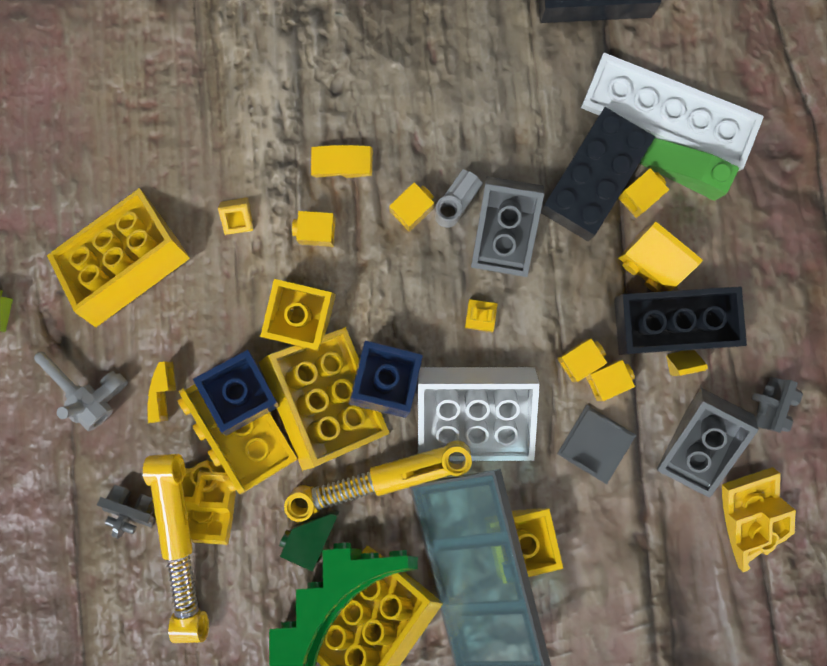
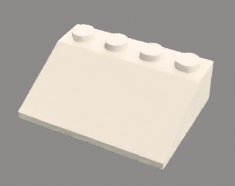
(482, 407)

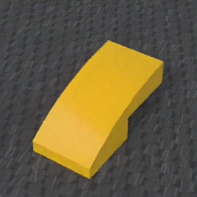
(341, 160)
(162, 381)

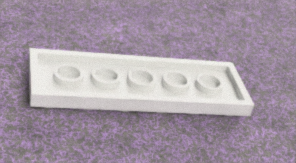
(673, 110)

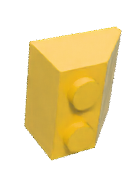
(659, 258)
(297, 314)
(537, 540)

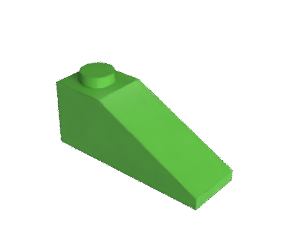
(691, 168)

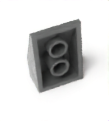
(507, 226)
(707, 442)

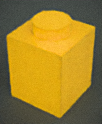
(644, 192)
(412, 206)
(314, 228)
(583, 359)
(611, 380)

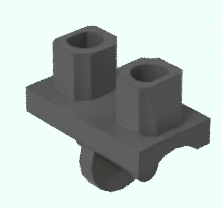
(775, 404)
(115, 505)

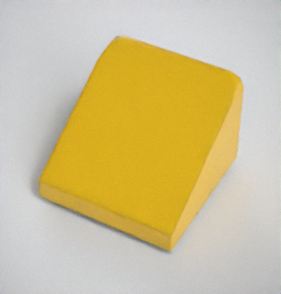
(235, 216)
(685, 363)

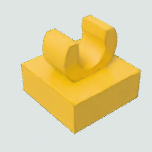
(481, 315)

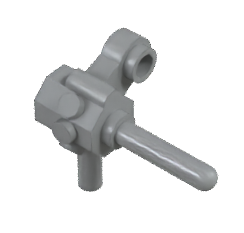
(83, 403)

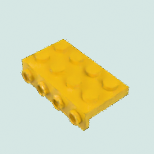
(245, 454)

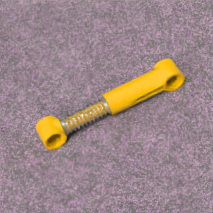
(165, 477)
(381, 480)

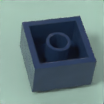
(385, 379)
(235, 393)

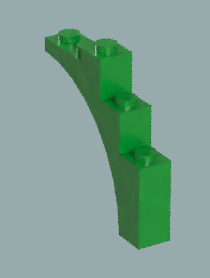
(344, 576)

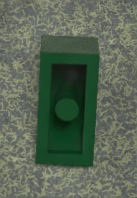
(307, 539)

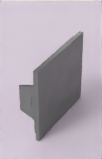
(596, 444)

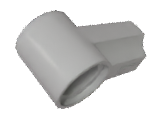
(458, 197)

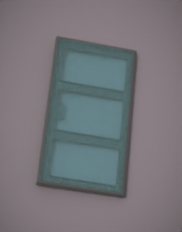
(479, 571)

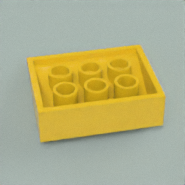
(116, 258)
(315, 397)
(380, 623)

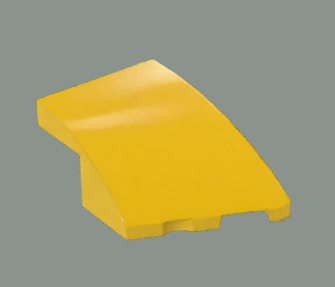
(208, 503)
(756, 515)

